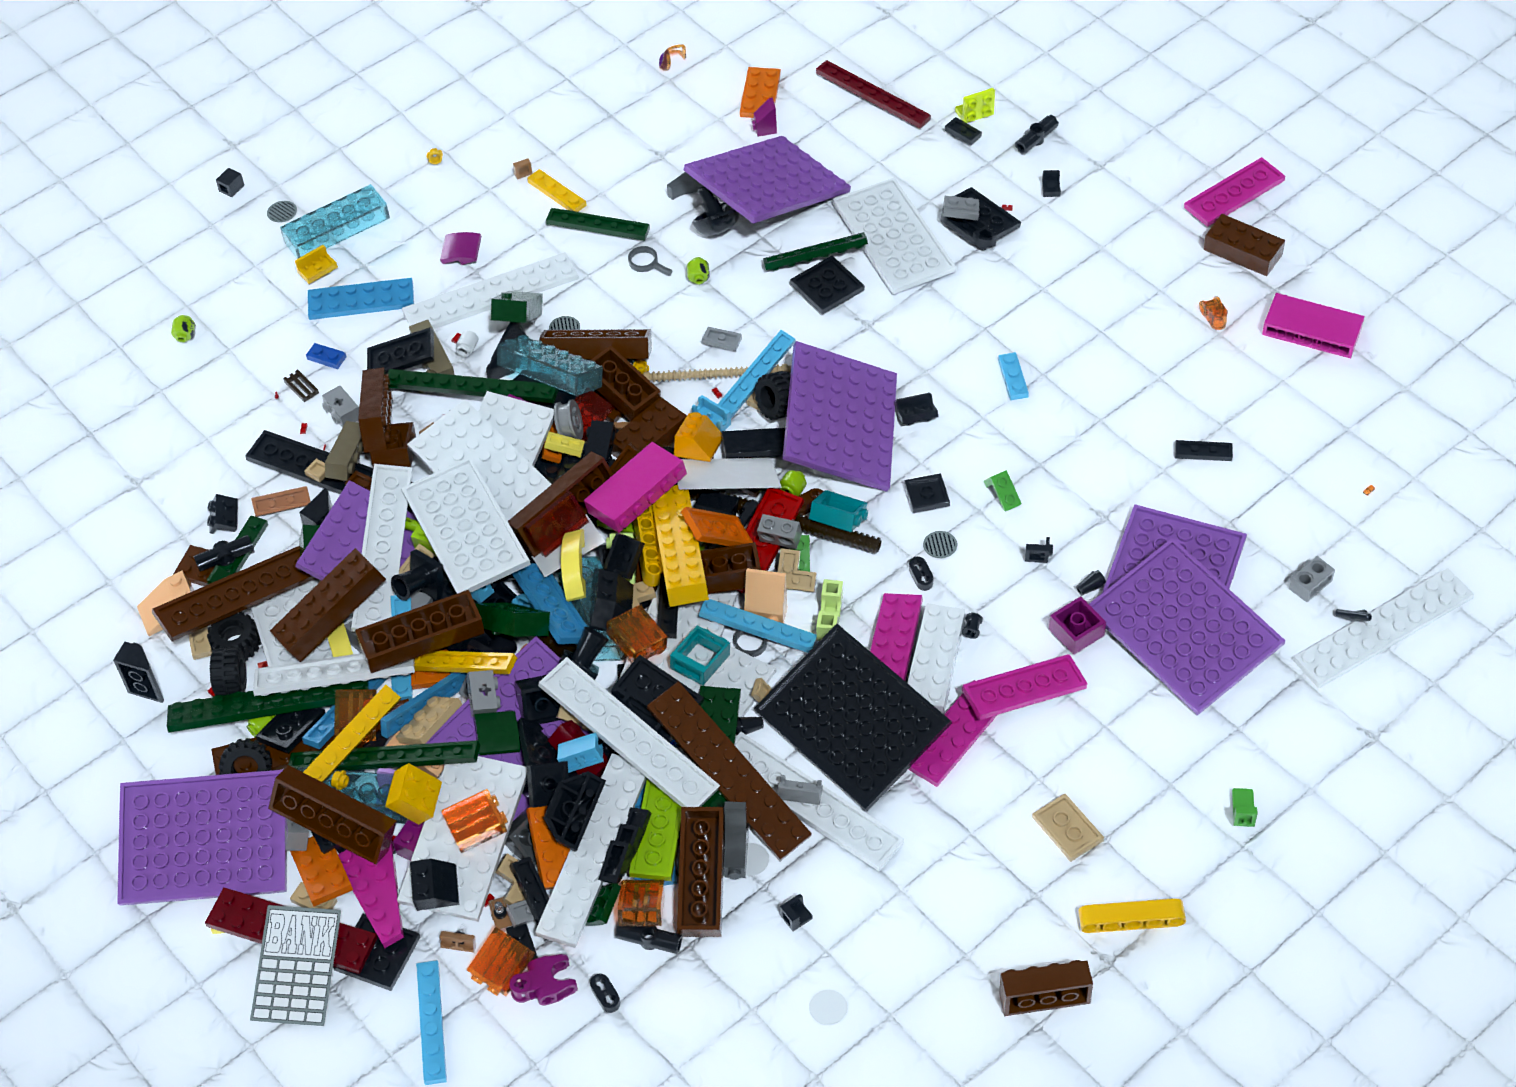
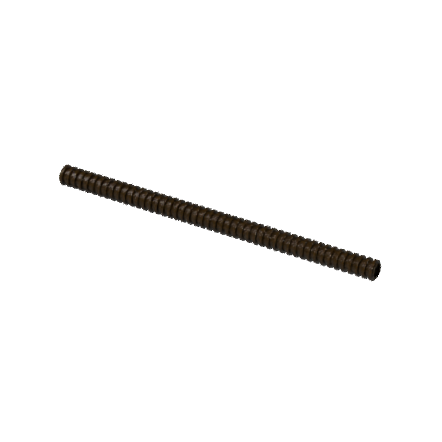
(819, 529)

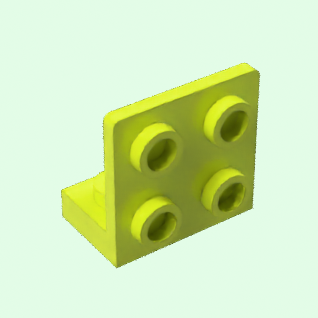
(977, 106)

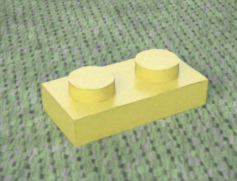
(564, 444)

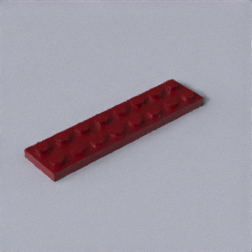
(246, 916)

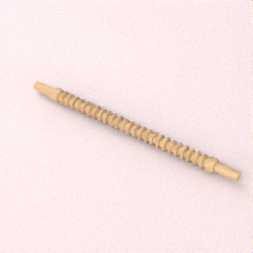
(706, 373)

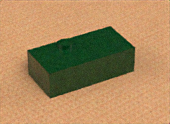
(516, 306)
(514, 619)

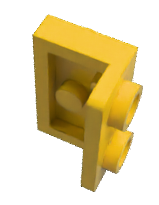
(315, 264)

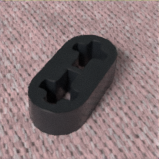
(918, 574)
(601, 995)

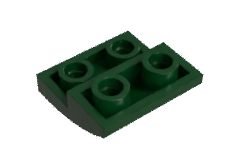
(497, 732)
(603, 905)

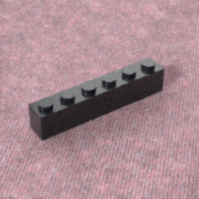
(600, 441)

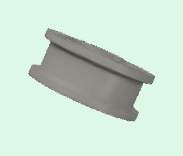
(568, 419)

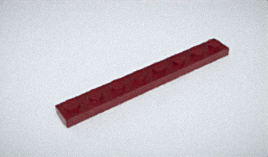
(873, 94)

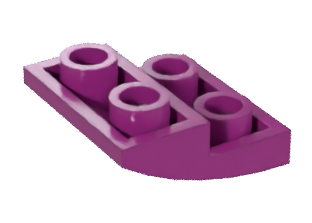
(461, 247)

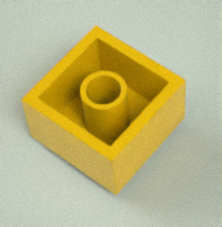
(413, 794)

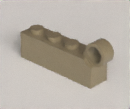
(441, 362)
(345, 452)

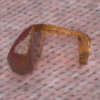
(665, 60)

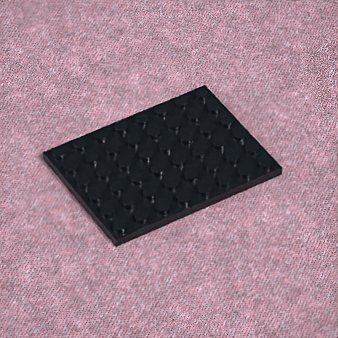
(852, 716)

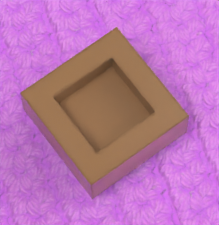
(522, 168)

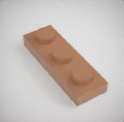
(280, 501)

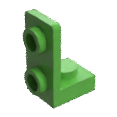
(1004, 489)
(804, 547)
(1243, 807)

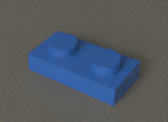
(326, 356)

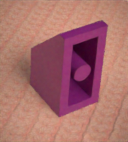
(765, 119)

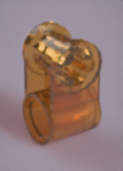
(1214, 312)

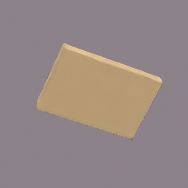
(1067, 827)

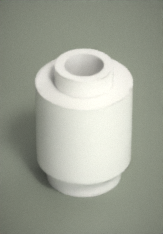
(466, 343)

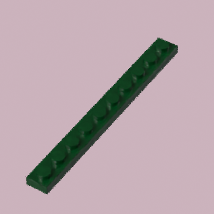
(471, 385)
(398, 756)

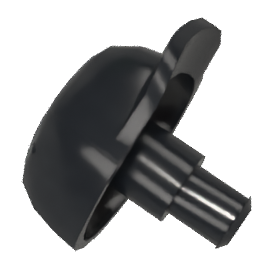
(716, 217)

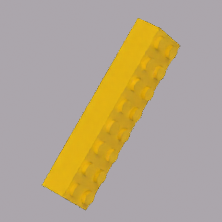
(679, 549)

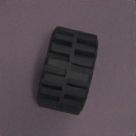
(773, 394)
(232, 626)
(227, 671)
(245, 748)

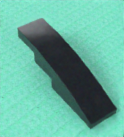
(625, 846)

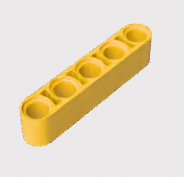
(650, 557)
(1132, 915)

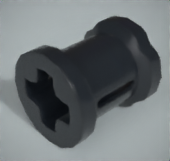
(971, 629)

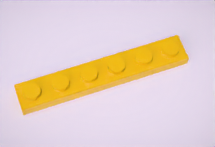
(465, 662)
(353, 734)

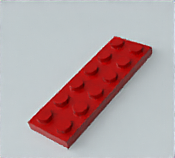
(777, 504)

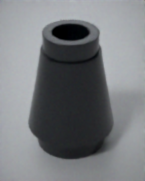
(1091, 582)
(749, 724)

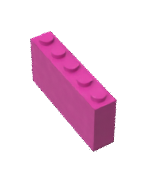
(1313, 325)
(635, 487)

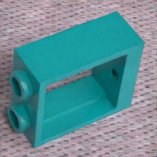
(838, 510)
(692, 669)

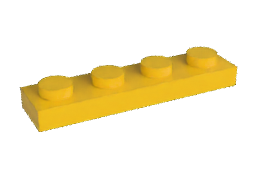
(556, 191)

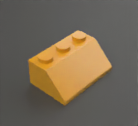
(697, 438)

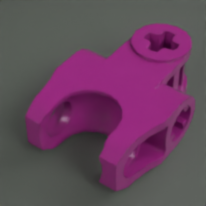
(540, 981)

